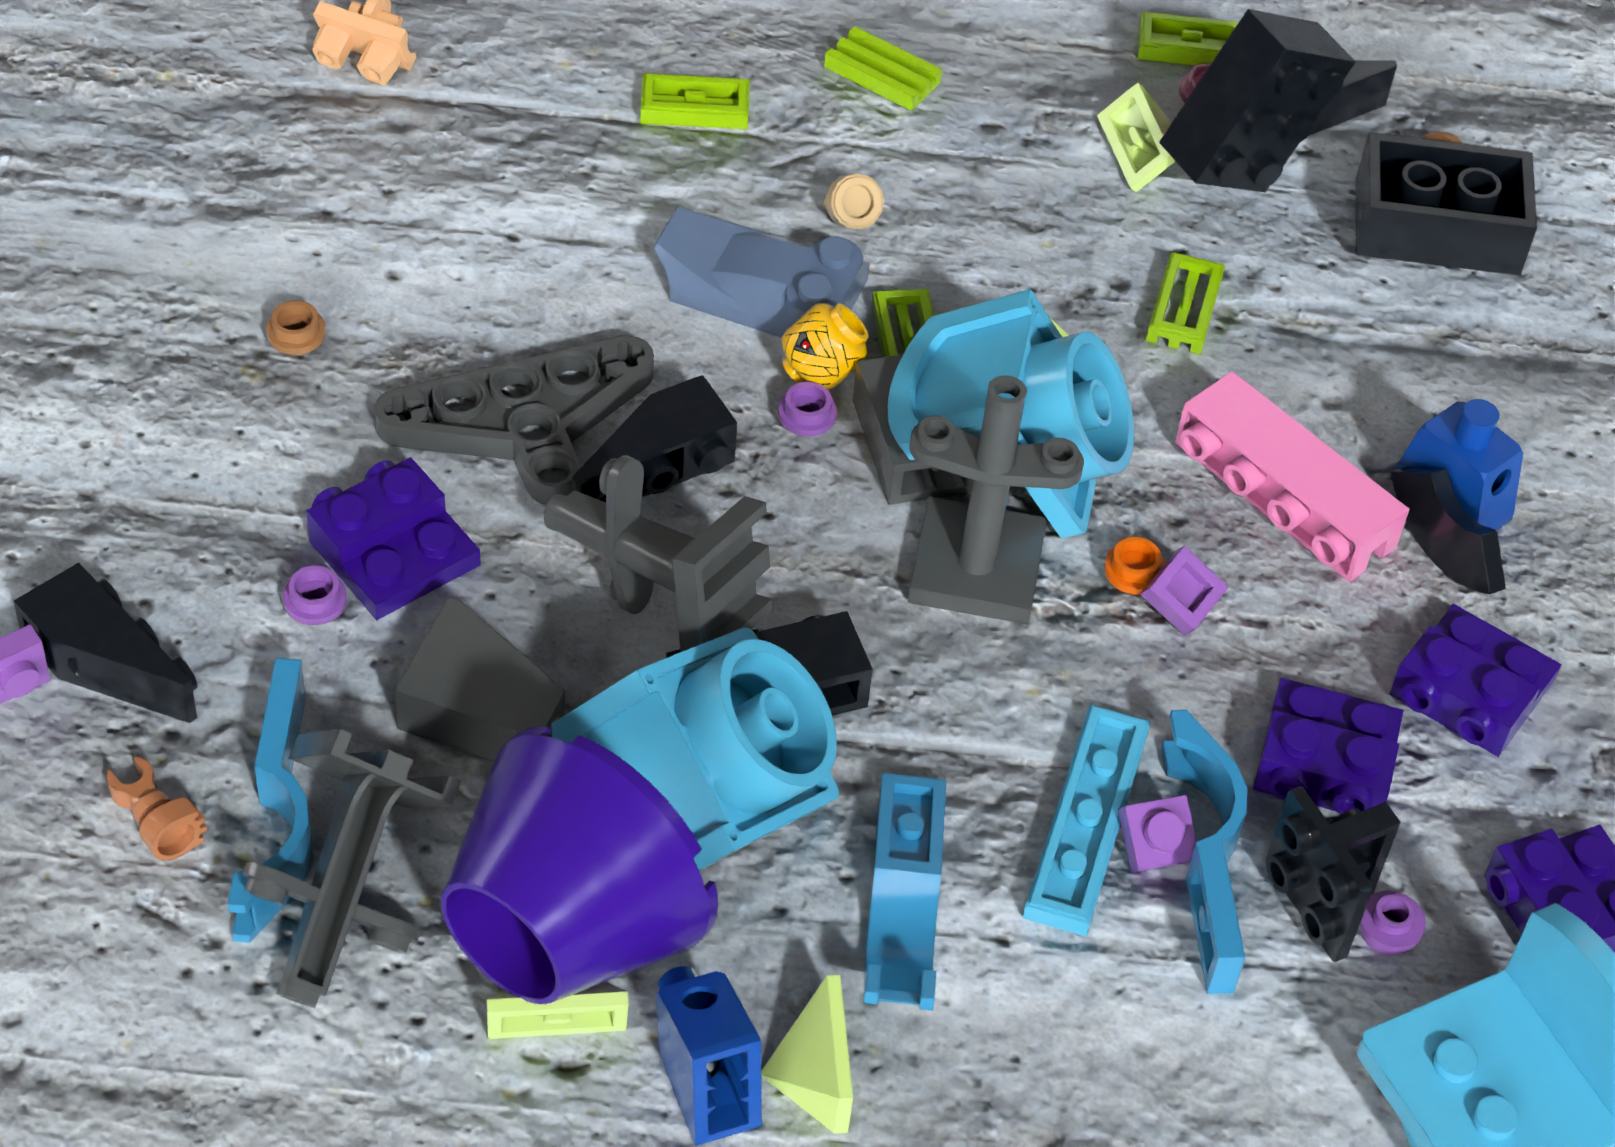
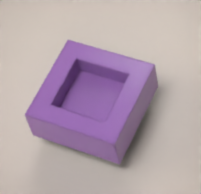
(1184, 590)
(21, 663)
(1158, 833)

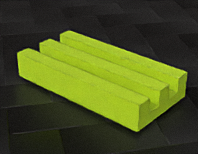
(1181, 38)
(883, 68)
(695, 101)
(899, 299)
(1177, 331)

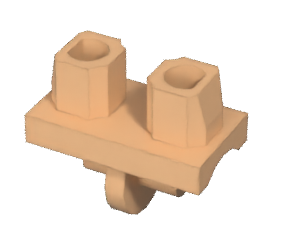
(364, 30)

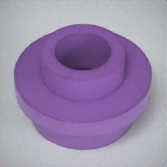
(807, 409)
(318, 584)
(1388, 936)

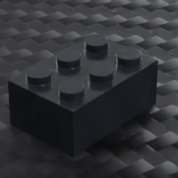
(1257, 101)
(1445, 203)

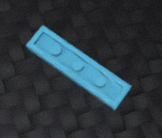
(1086, 821)

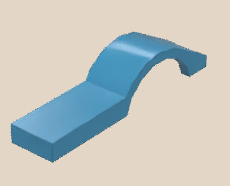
(1206, 766)
(279, 792)
(905, 891)

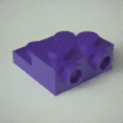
(390, 537)
(1474, 679)
(1330, 746)
(1564, 870)

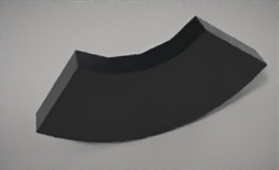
(1448, 533)

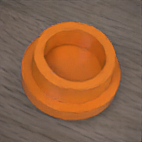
(1132, 564)

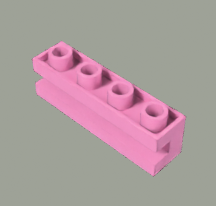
(1291, 476)

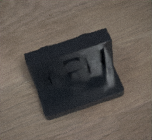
(1329, 866)

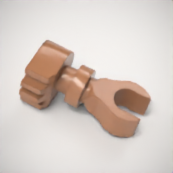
(165, 824)

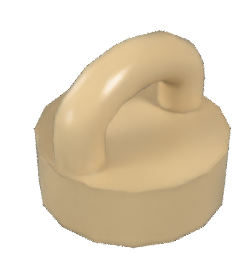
(854, 201)

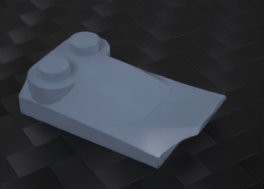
(755, 274)

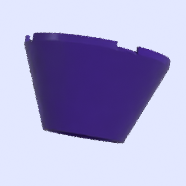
(573, 872)

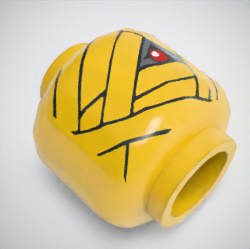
(824, 345)

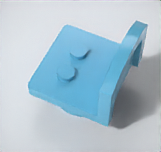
(1069, 382)
(724, 735)
(1513, 1054)

